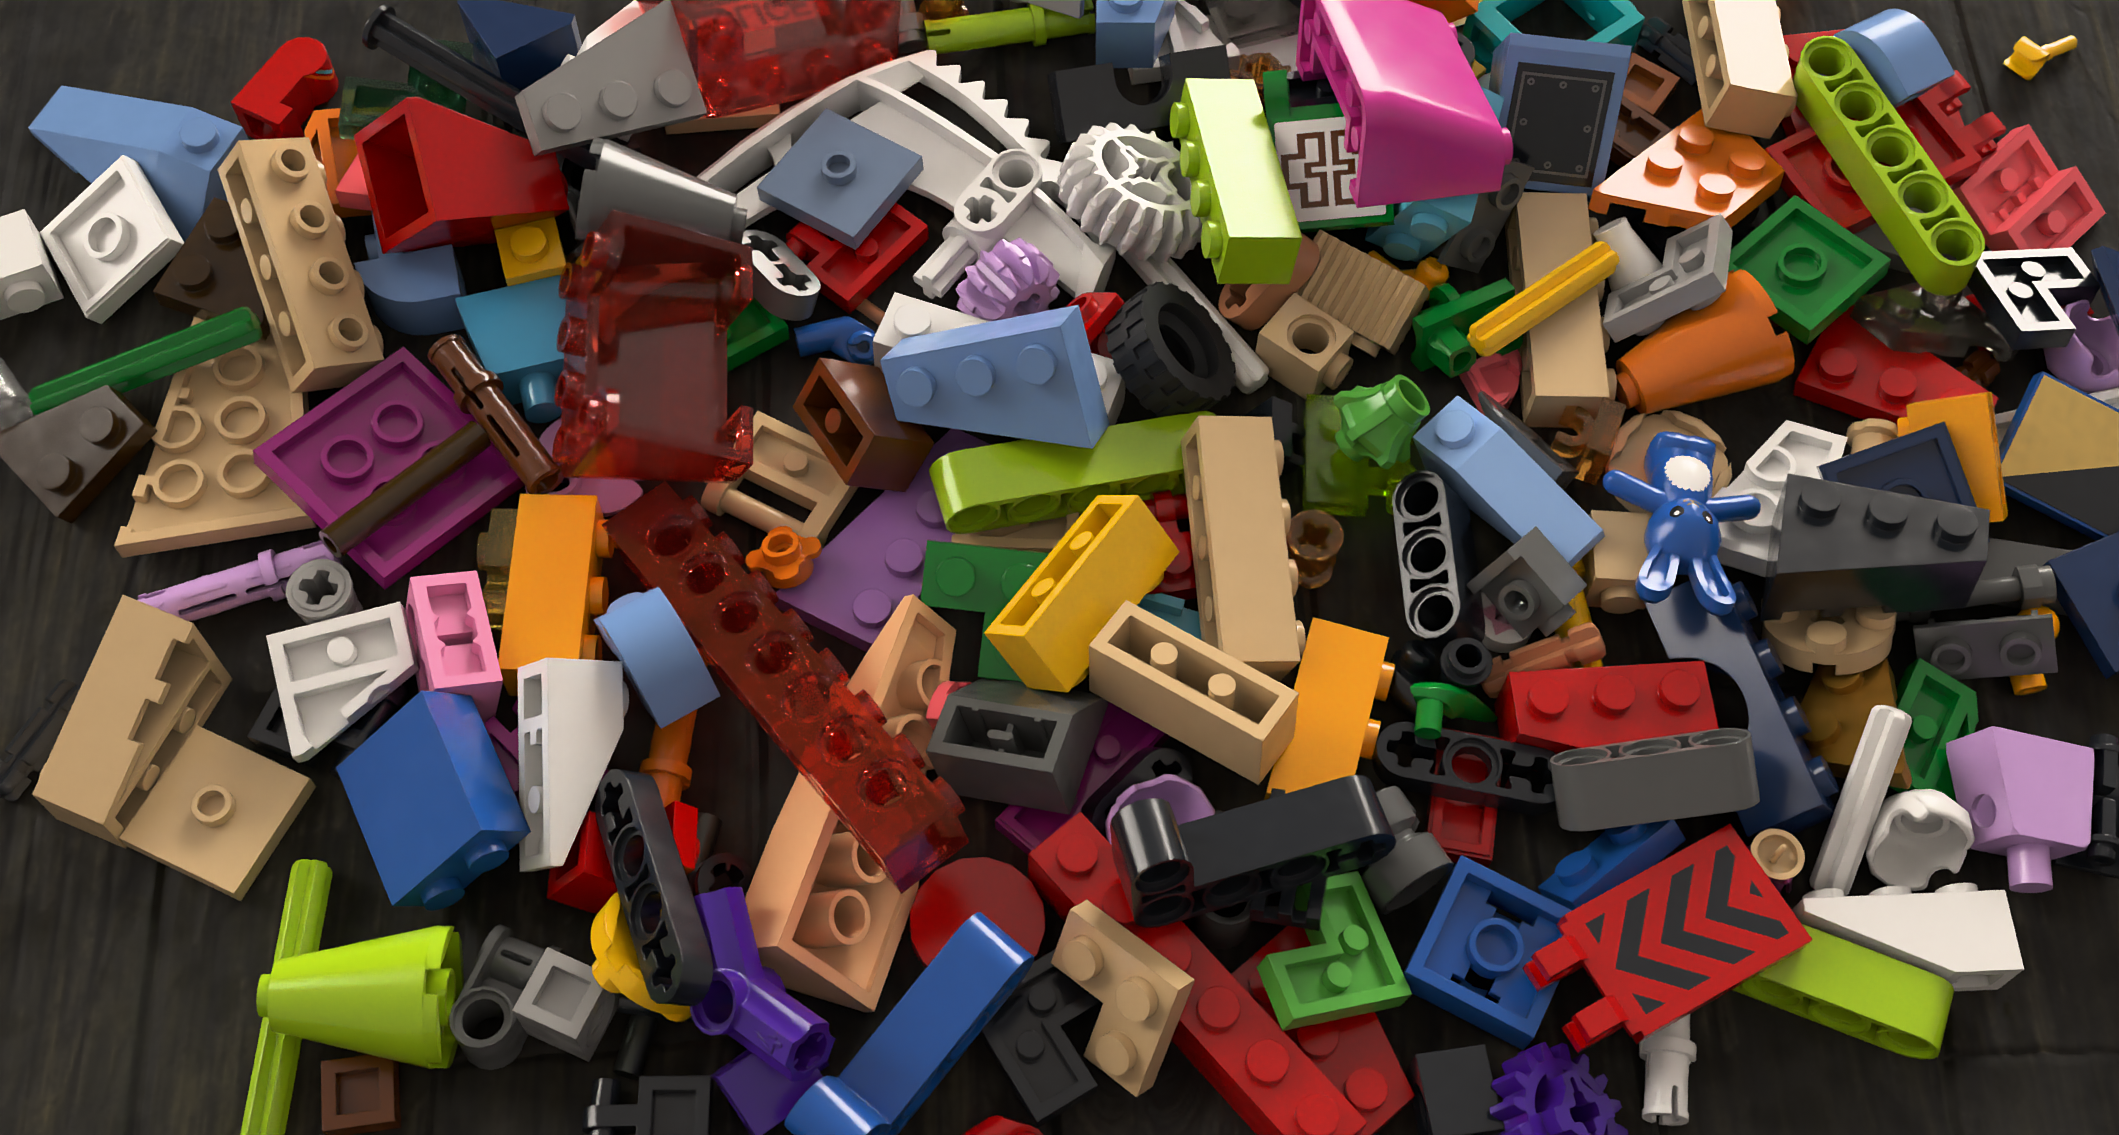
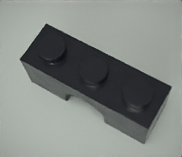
(1091, 97)

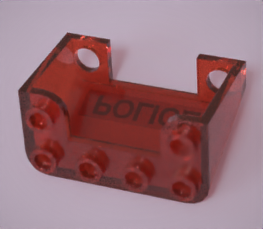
(780, 49)
(651, 355)

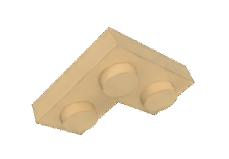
(1138, 992)

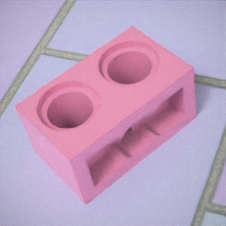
(454, 639)

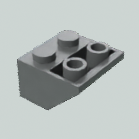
(1016, 743)

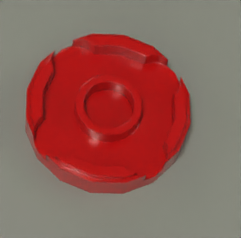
(972, 887)

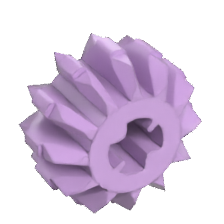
(1008, 282)

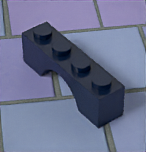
(1790, 782)

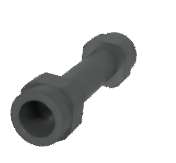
(2027, 586)

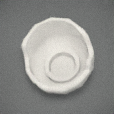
(1918, 836)

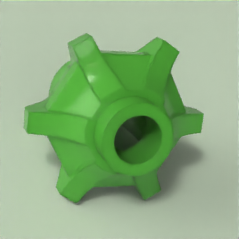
(1380, 420)

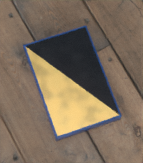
(2064, 456)

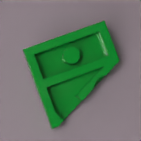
(1939, 713)

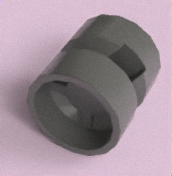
(1412, 865)

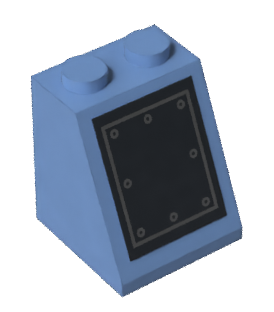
(1560, 107)

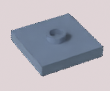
(840, 178)

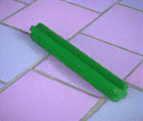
(153, 359)

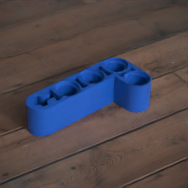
(918, 1037)

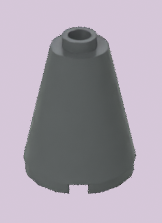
(653, 191)

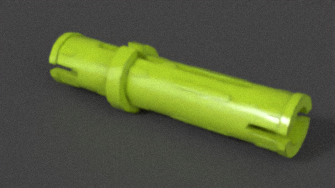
(1005, 28)

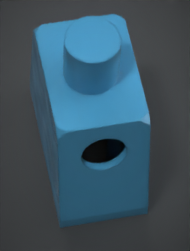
(517, 339)

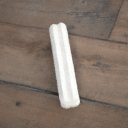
(1861, 798)

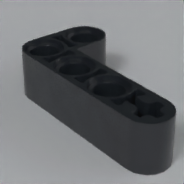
(1246, 851)

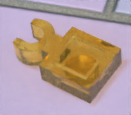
(494, 557)

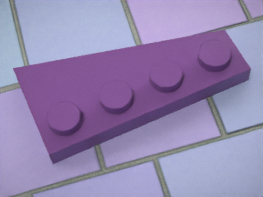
(876, 558)

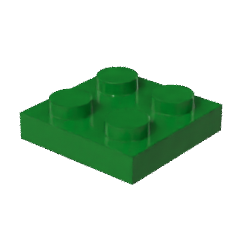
(1808, 267)

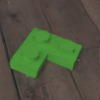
(1344, 969)

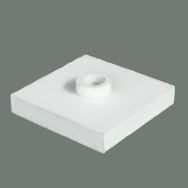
(112, 239)

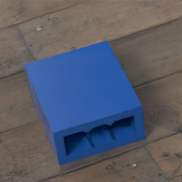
(432, 800)

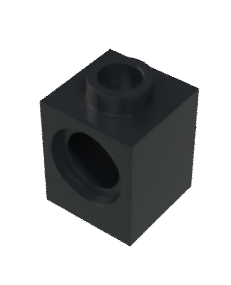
(1453, 1092)

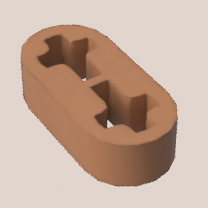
(1255, 304)

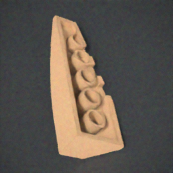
(817, 897)

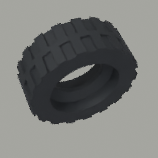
(1173, 319)

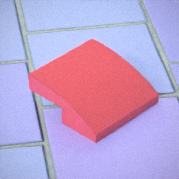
(2024, 198)

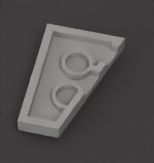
(615, 88)

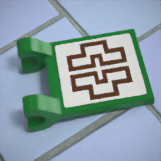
(1315, 162)

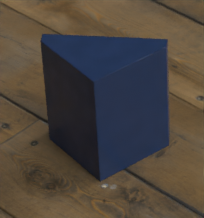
(519, 39)

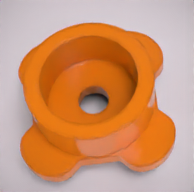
(785, 557)

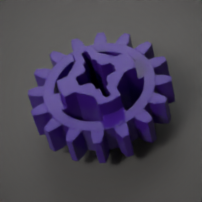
(1553, 1095)

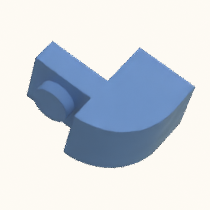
(1899, 54)
(414, 288)
(657, 655)

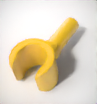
(2030, 57)

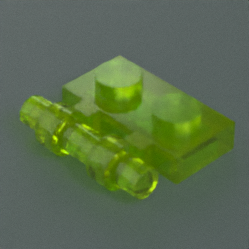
(1330, 477)

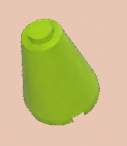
(372, 996)

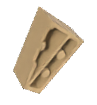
(130, 718)

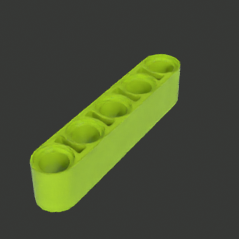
(1887, 190)
(1047, 480)
(1859, 994)

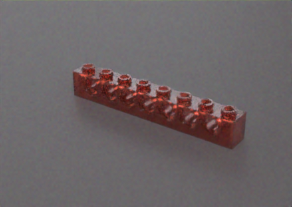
(786, 683)

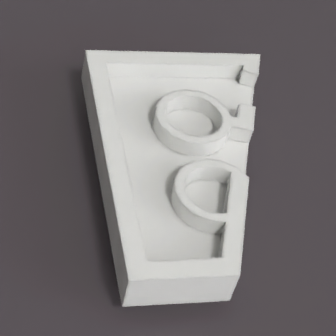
(1789, 450)

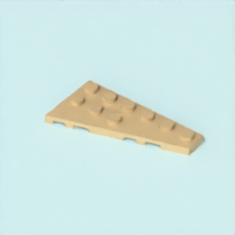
(203, 466)

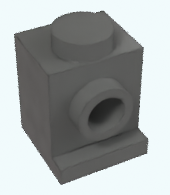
(1531, 585)

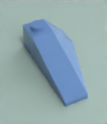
(170, 142)

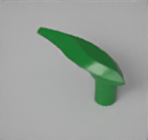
(1442, 699)

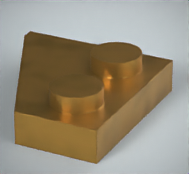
(1839, 712)

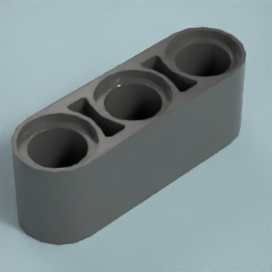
(1655, 779)

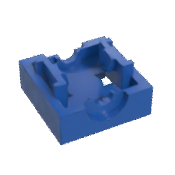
(1472, 935)

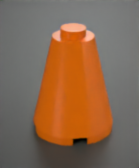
(1707, 352)

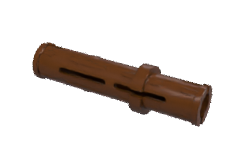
(482, 396)

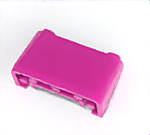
(1404, 99)

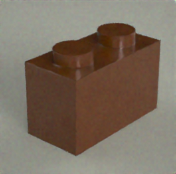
(857, 427)

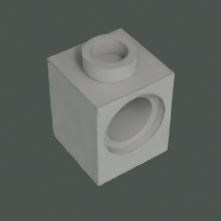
(565, 1005)

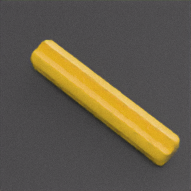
(1542, 299)

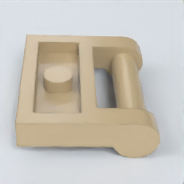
(792, 467)

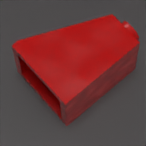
(452, 178)

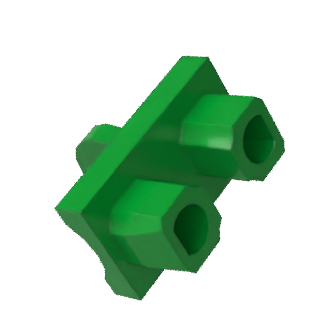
(1444, 326)

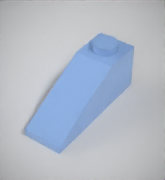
(1503, 481)

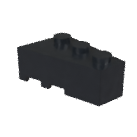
(1870, 548)

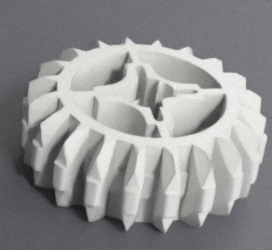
(1130, 192)

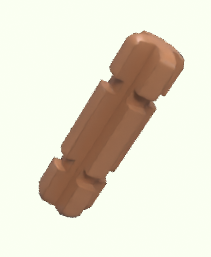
(1582, 644)

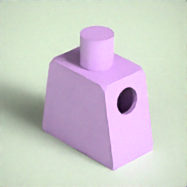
(2024, 799)

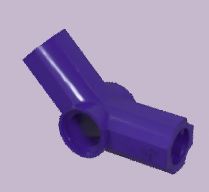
(751, 998)

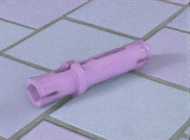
(236, 585)

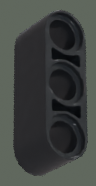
(1421, 544)

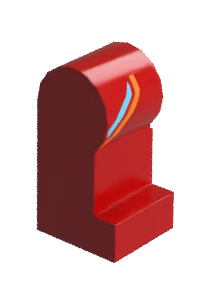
(286, 90)

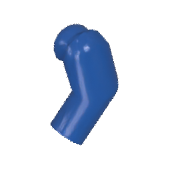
(840, 336)

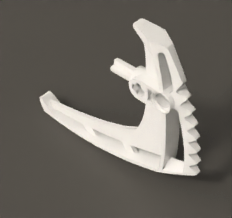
(987, 191)

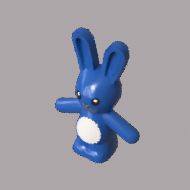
(1685, 520)

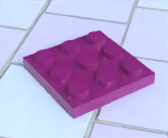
(369, 437)

